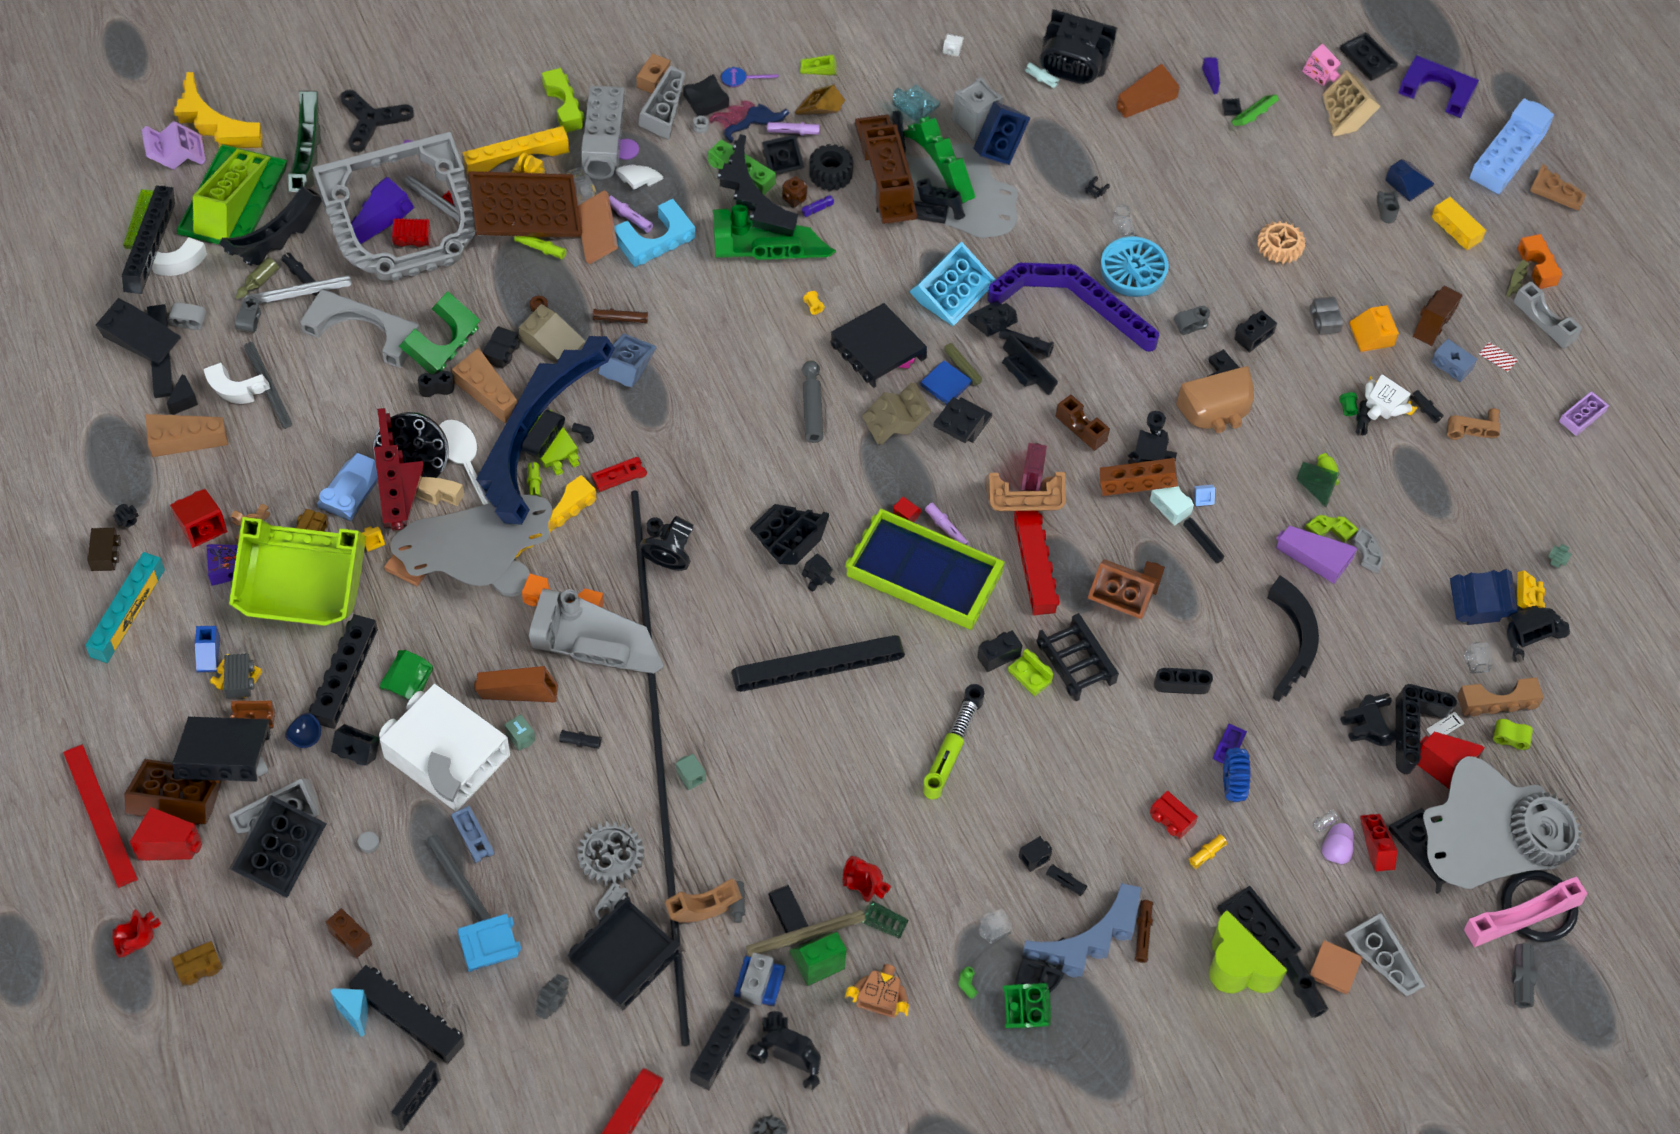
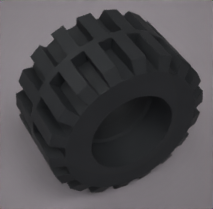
(835, 157)

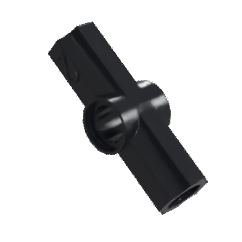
(1310, 997)

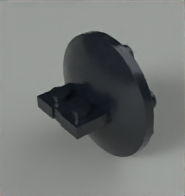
(419, 440)

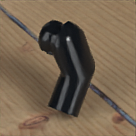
(585, 431)

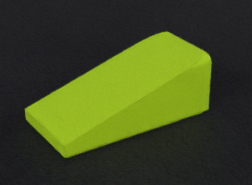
(819, 65)

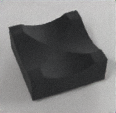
(706, 96)

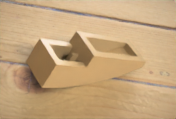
(439, 489)

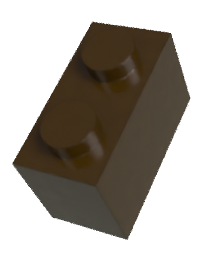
(103, 549)

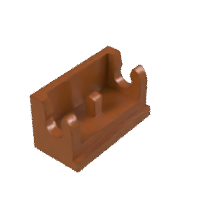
(254, 710)

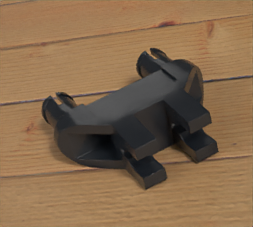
(1370, 721)

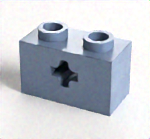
(1454, 360)

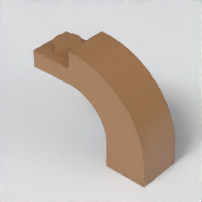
(703, 906)

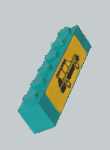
(125, 607)

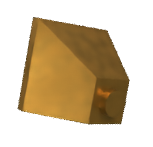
(822, 101)

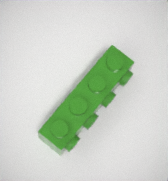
(761, 175)

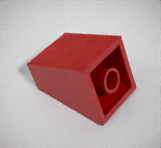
(199, 517)
(1442, 754)
(165, 838)

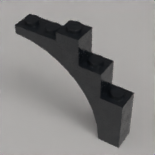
(764, 213)
(292, 219)

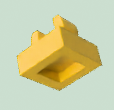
(373, 538)

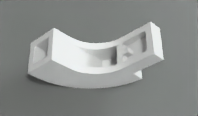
(181, 260)
(232, 391)

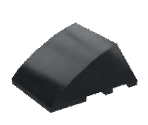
(789, 532)

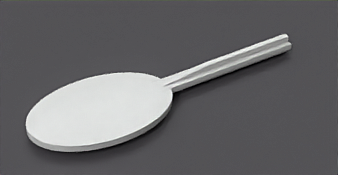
(463, 450)

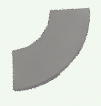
(1369, 549)
(441, 777)

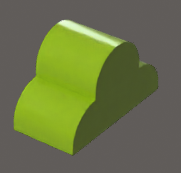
(1242, 960)

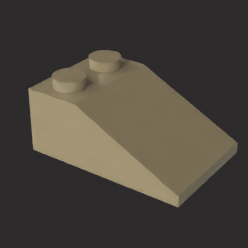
(549, 333)

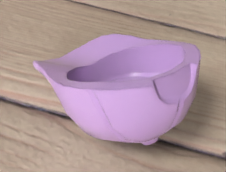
(1339, 844)

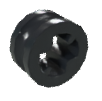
(652, 522)

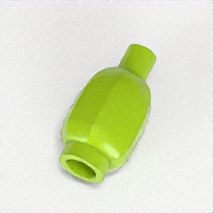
(1327, 462)

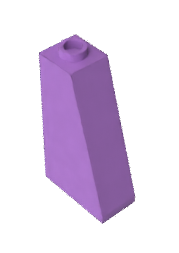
(1316, 552)

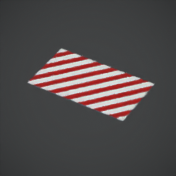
(1498, 357)

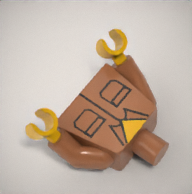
(880, 993)

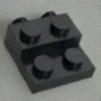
(993, 318)

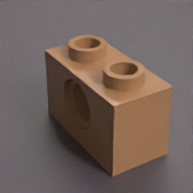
(652, 73)

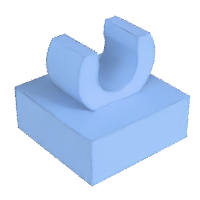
(1204, 495)

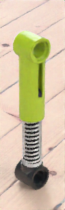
(953, 743)

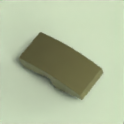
(1517, 278)

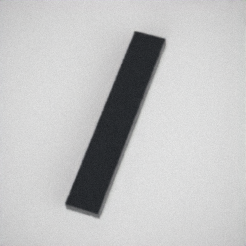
(161, 373)

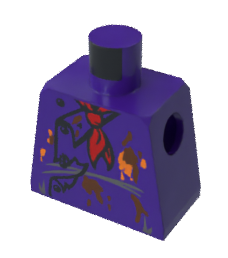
(221, 563)

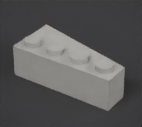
(662, 105)

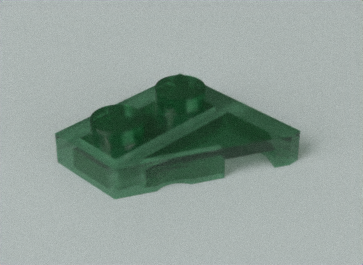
(1318, 481)

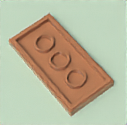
(597, 227)

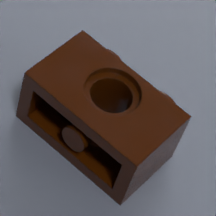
(349, 933)

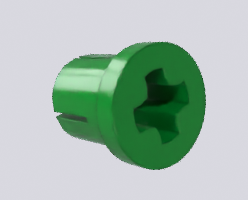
(1349, 403)

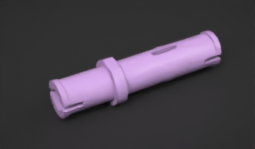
(794, 128)
(623, 210)
(941, 520)

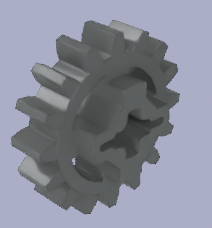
(552, 996)

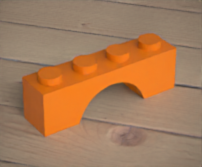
(535, 584)

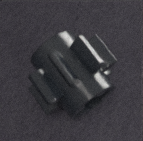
(125, 515)
(774, 1021)

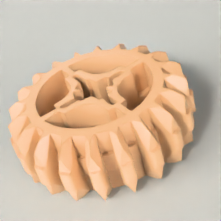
(1271, 237)

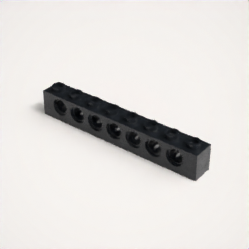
(148, 240)

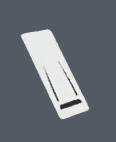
(1447, 724)

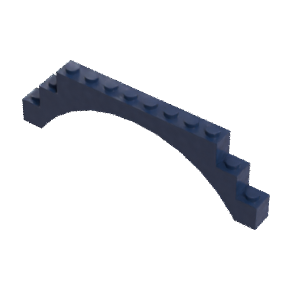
(547, 382)

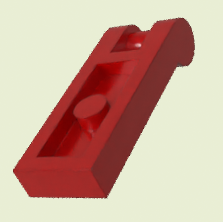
(618, 474)

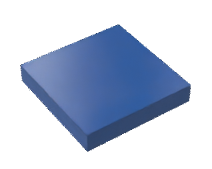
(945, 382)
(773, 986)

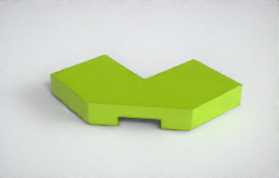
(1339, 526)

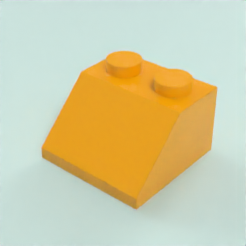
(1374, 329)

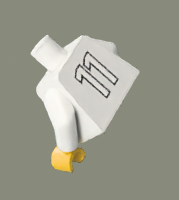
(1387, 399)

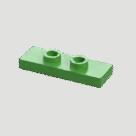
(1254, 110)

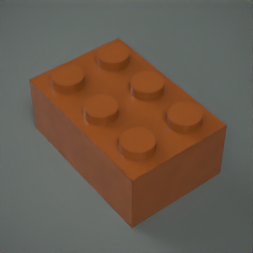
(1122, 589)

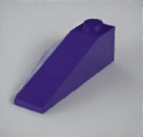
(378, 212)

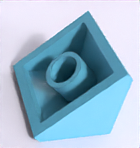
(352, 1006)

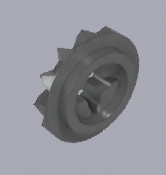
(772, 1122)

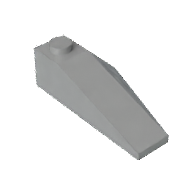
(1382, 949)

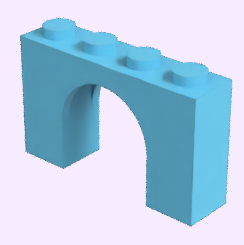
(641, 249)

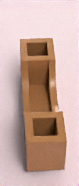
(1477, 700)

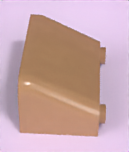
(1050, 498)

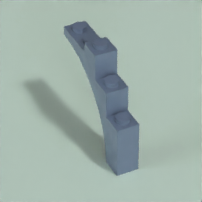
(1096, 941)

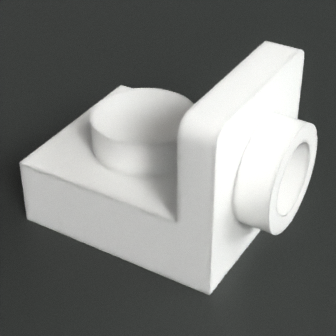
(952, 45)

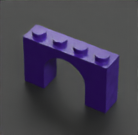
(1426, 71)

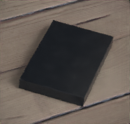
(1368, 56)
(416, 1095)

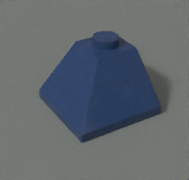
(1408, 179)

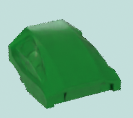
(407, 674)
(1027, 1005)

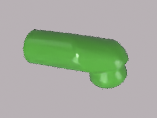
(965, 982)

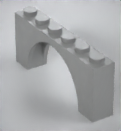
(332, 309)

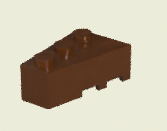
(1437, 313)

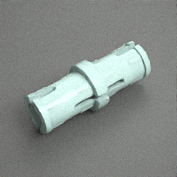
(1041, 75)

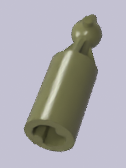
(258, 277)

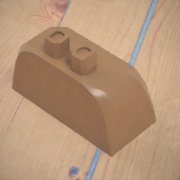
(1217, 399)

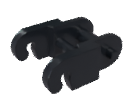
(1101, 191)

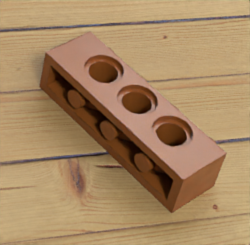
(1138, 477)

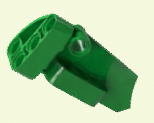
(738, 238)

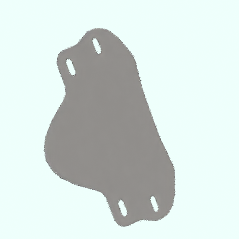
(981, 212)
(471, 542)
(1478, 828)

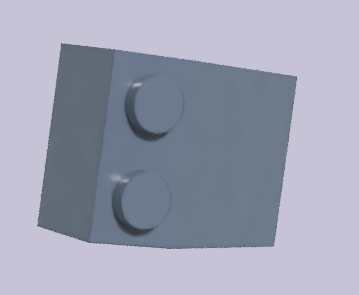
(627, 360)

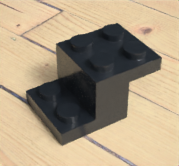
(962, 420)

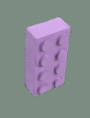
(1583, 413)

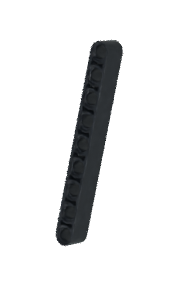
(817, 663)

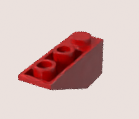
(1379, 843)

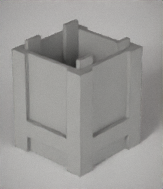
(973, 105)

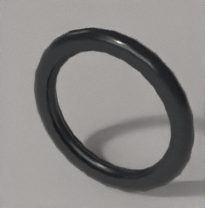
(1506, 898)

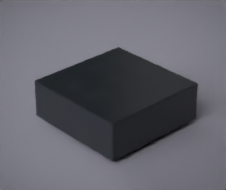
(1231, 107)

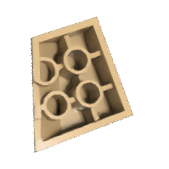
(1348, 104)

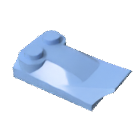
(349, 487)

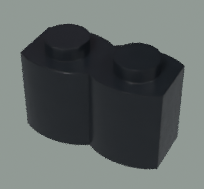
(501, 346)

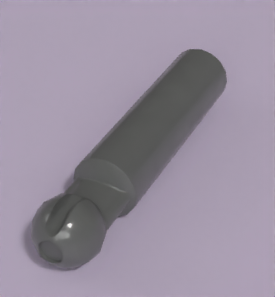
(812, 403)

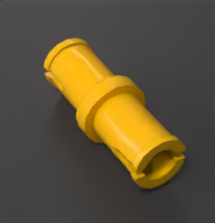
(1208, 851)

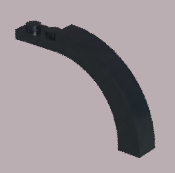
(1302, 615)

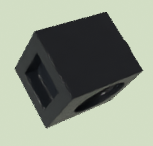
(1035, 853)

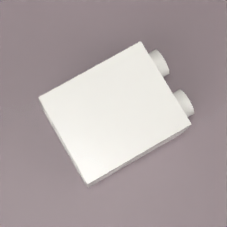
(450, 729)

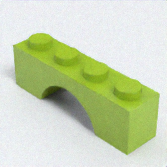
(557, 86)

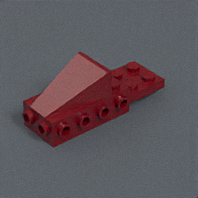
(396, 479)

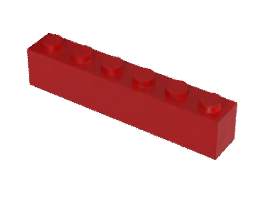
(1035, 562)

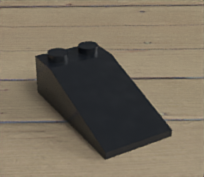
(137, 331)

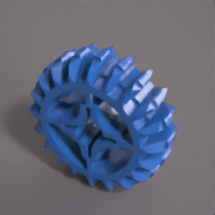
(1236, 774)

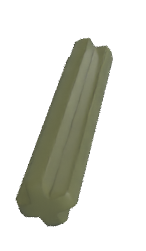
(963, 364)

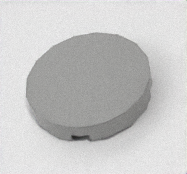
(513, 580)

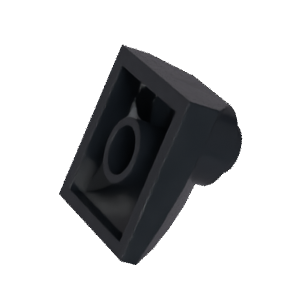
(783, 154)

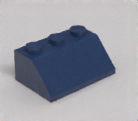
(1001, 133)

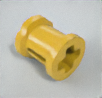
(813, 302)

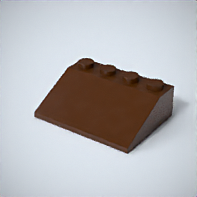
(157, 788)

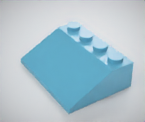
(953, 285)

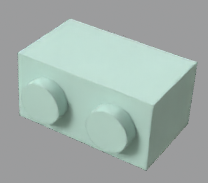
(1172, 503)

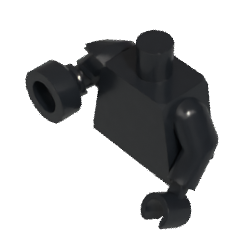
(1152, 445)
(1534, 625)
(791, 1049)

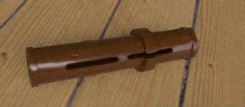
(621, 316)
(1144, 925)

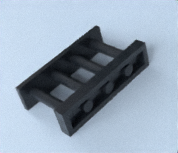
(1087, 642)

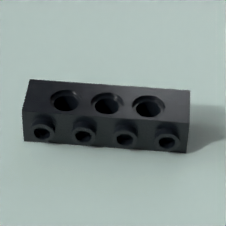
(720, 1045)

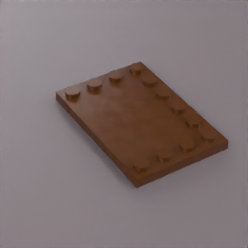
(524, 204)

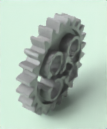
(603, 838)

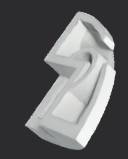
(638, 175)

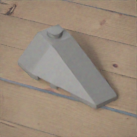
(298, 794)

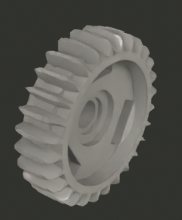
(1556, 817)

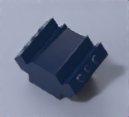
(1483, 596)

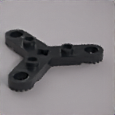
(366, 127)

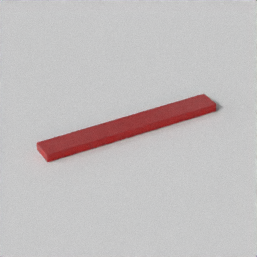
(100, 816)

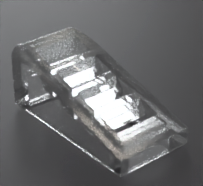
(583, 184)

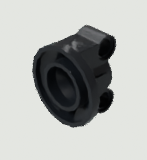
(668, 545)

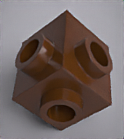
(794, 191)

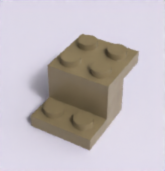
(896, 413)

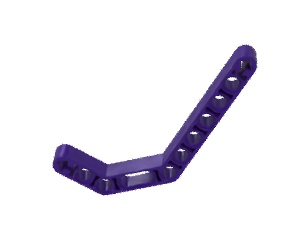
(1085, 288)

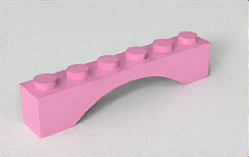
(1500, 923)

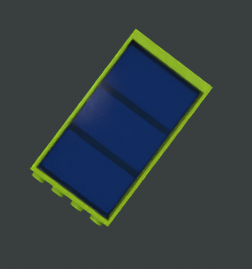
(925, 568)

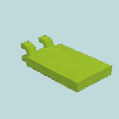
(560, 449)

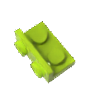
(1031, 672)

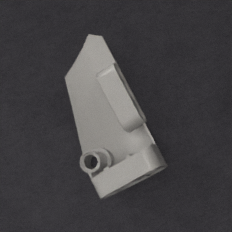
(591, 633)

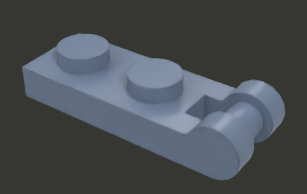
(472, 833)

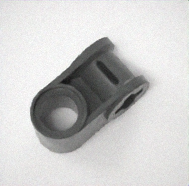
(1388, 206)
(249, 315)
(1192, 320)

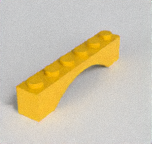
(547, 142)
(577, 496)

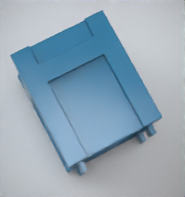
(488, 942)

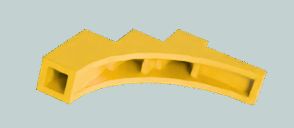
(211, 123)

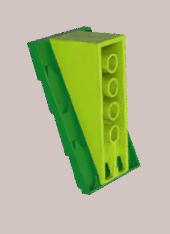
(232, 195)

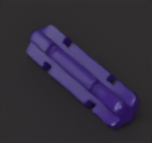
(817, 205)

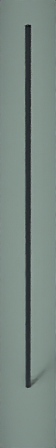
(675, 933)

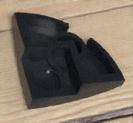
(1035, 973)

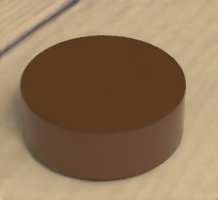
(536, 301)

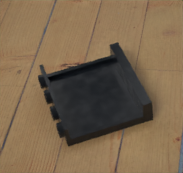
(877, 343)
(220, 748)
(624, 953)

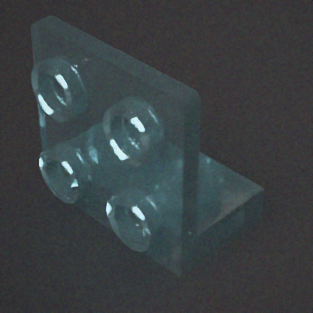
(915, 102)

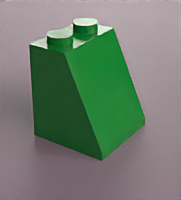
(820, 957)

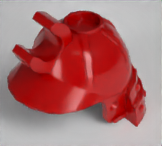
(864, 878)
(134, 934)

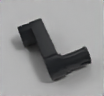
(941, 196)

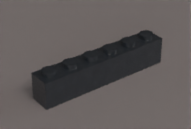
(408, 1014)

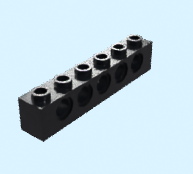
(330, 714)

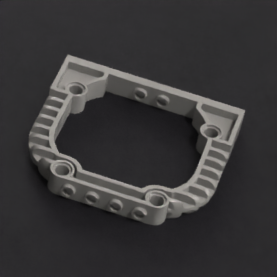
(436, 151)

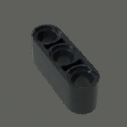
(543, 434)
(1192, 679)
(787, 909)

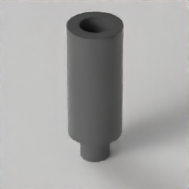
(737, 909)

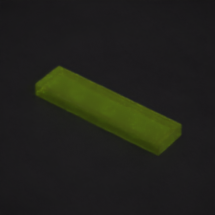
(137, 217)

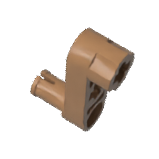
(1476, 427)

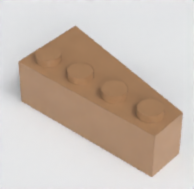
(484, 384)
(184, 433)

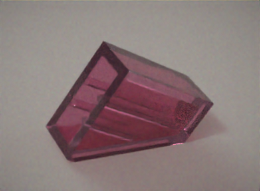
(1033, 467)

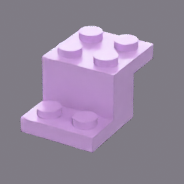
(173, 145)

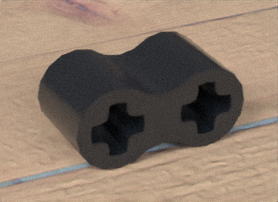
(435, 384)

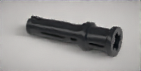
(1034, 344)

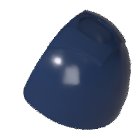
(304, 731)

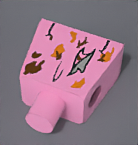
(1322, 66)

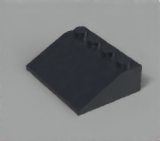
(277, 846)

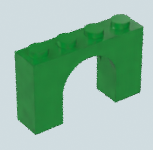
(433, 356)

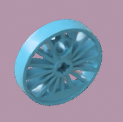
(1136, 267)

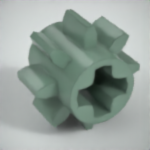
(1559, 555)

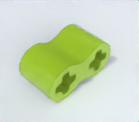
(1513, 734)

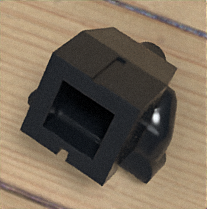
(818, 571)

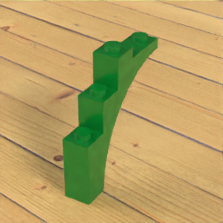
(940, 149)

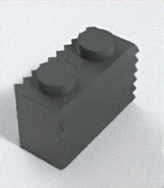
(238, 675)

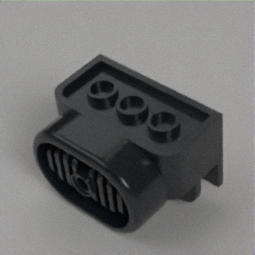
(1077, 47)

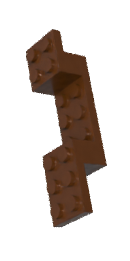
(890, 168)

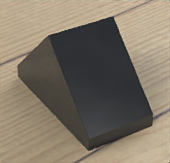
(181, 397)

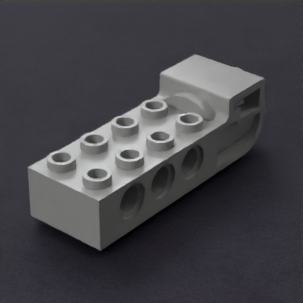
(603, 131)

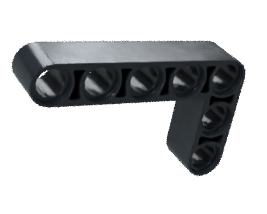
(1408, 705)

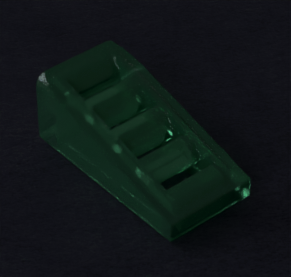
(881, 910)

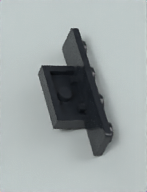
(1026, 366)

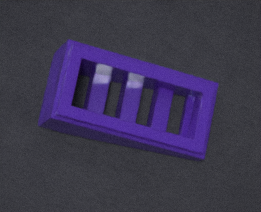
(1211, 72)

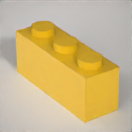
(1458, 223)

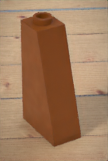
(1148, 92)
(519, 684)

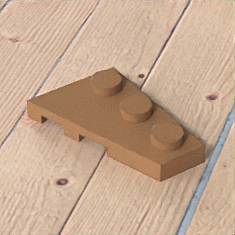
(1555, 189)

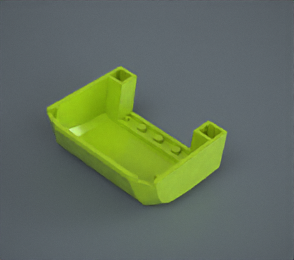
(296, 573)

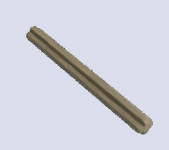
(805, 933)

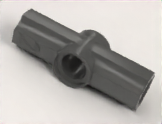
(1524, 975)

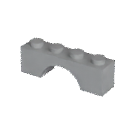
(1532, 303)

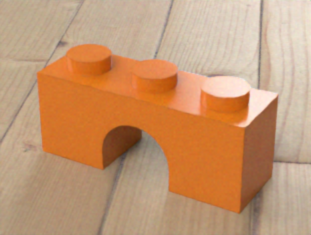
(1536, 249)

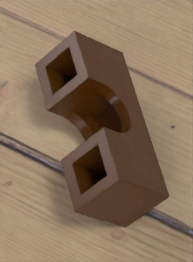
(1071, 414)

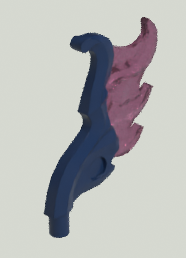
(743, 116)

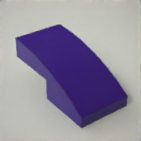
(1232, 738)

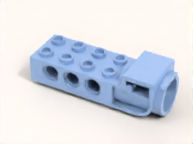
(1512, 146)

